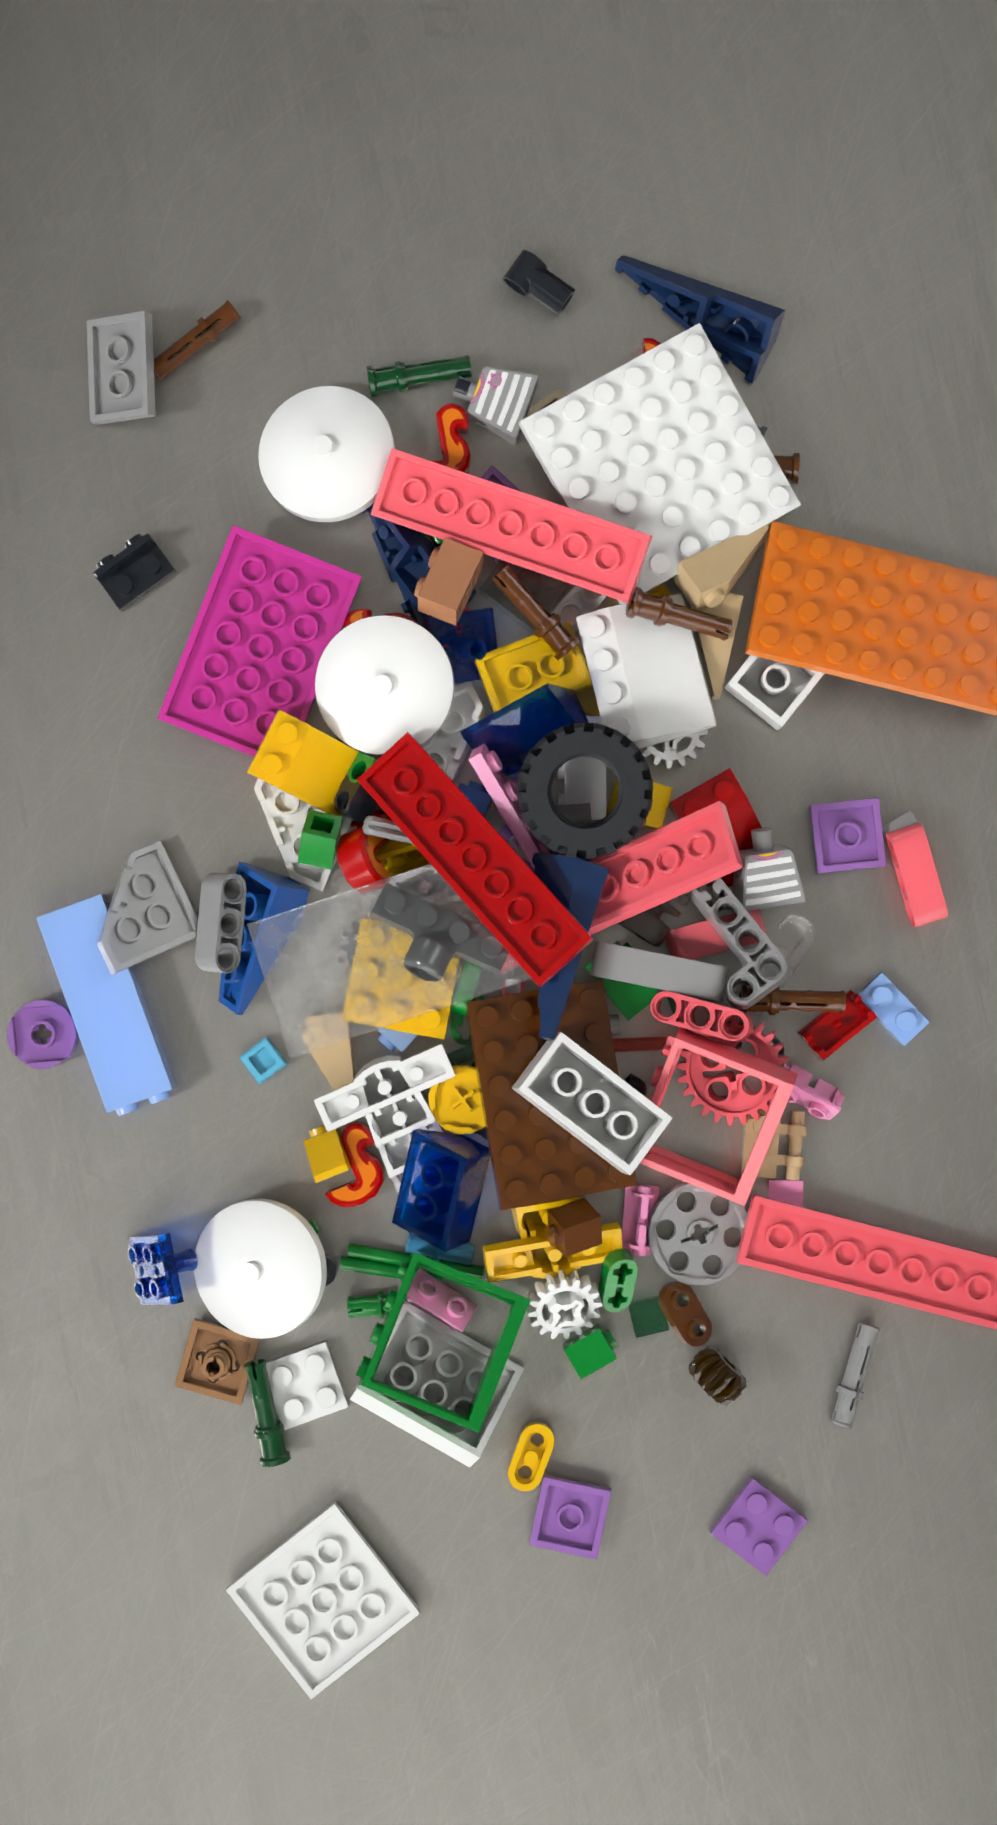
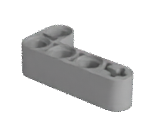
(731, 934)
(659, 971)

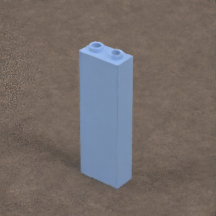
(106, 1009)

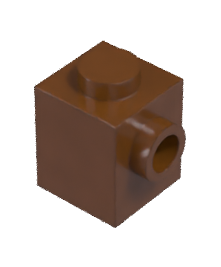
(574, 1227)

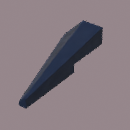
(735, 324)
(405, 559)
(578, 888)

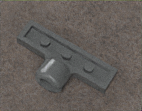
(436, 935)

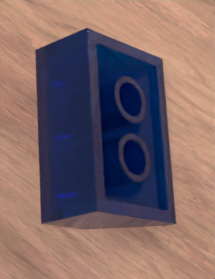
(525, 722)
(441, 1187)

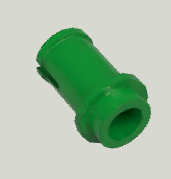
(367, 1306)

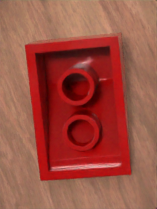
(726, 789)

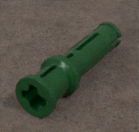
(401, 375)
(268, 1428)

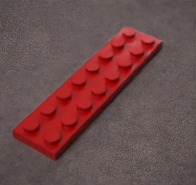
(475, 860)

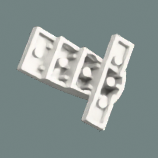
(392, 1100)

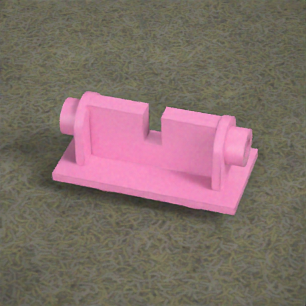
(821, 1101)
(636, 1211)
(441, 1300)

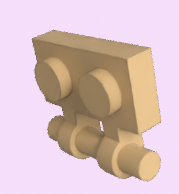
(793, 1160)

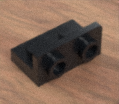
(133, 570)

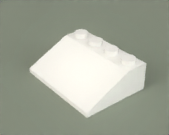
(645, 676)
(441, 1368)

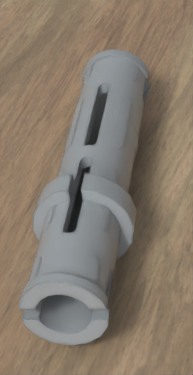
(856, 1369)

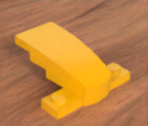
(533, 1252)

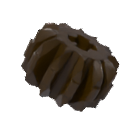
(717, 1375)

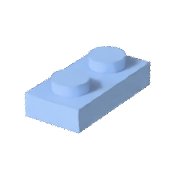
(893, 1009)

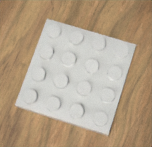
(323, 1600)

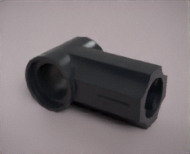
(530, 277)

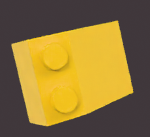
(302, 761)

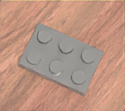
(121, 368)

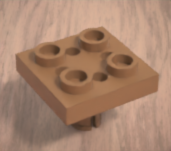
(199, 1373)

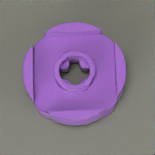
(28, 1048)

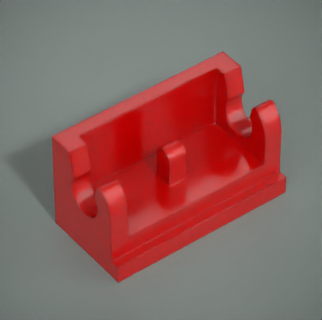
(834, 1029)

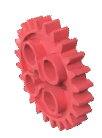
(740, 1098)

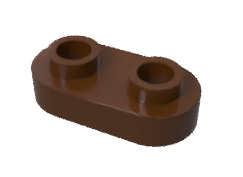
(685, 1316)

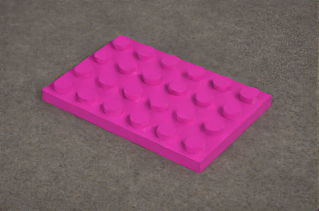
(257, 641)

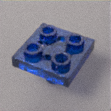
(473, 643)
(158, 1268)

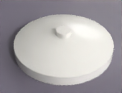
(325, 453)
(383, 682)
(260, 1268)

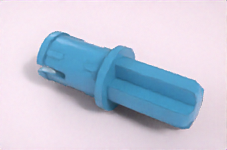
(463, 1254)

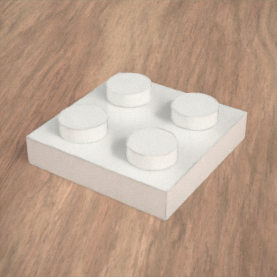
(306, 1385)

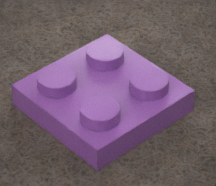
(847, 835)
(570, 1516)
(758, 1526)

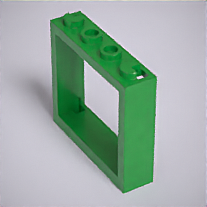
(496, 1359)

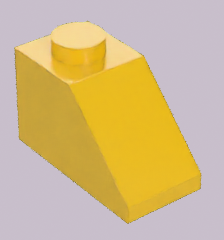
(326, 1153)

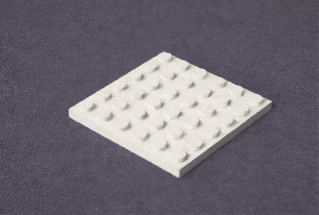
(663, 454)

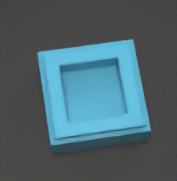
(263, 1060)

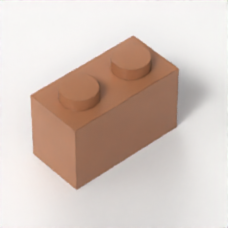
(449, 581)

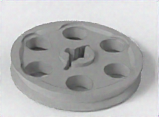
(684, 1225)

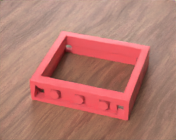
(698, 1173)

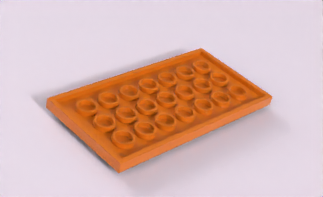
(876, 617)

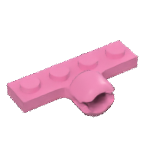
(505, 799)

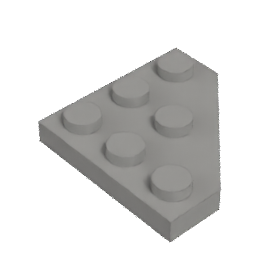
(146, 911)

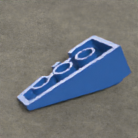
(265, 896)

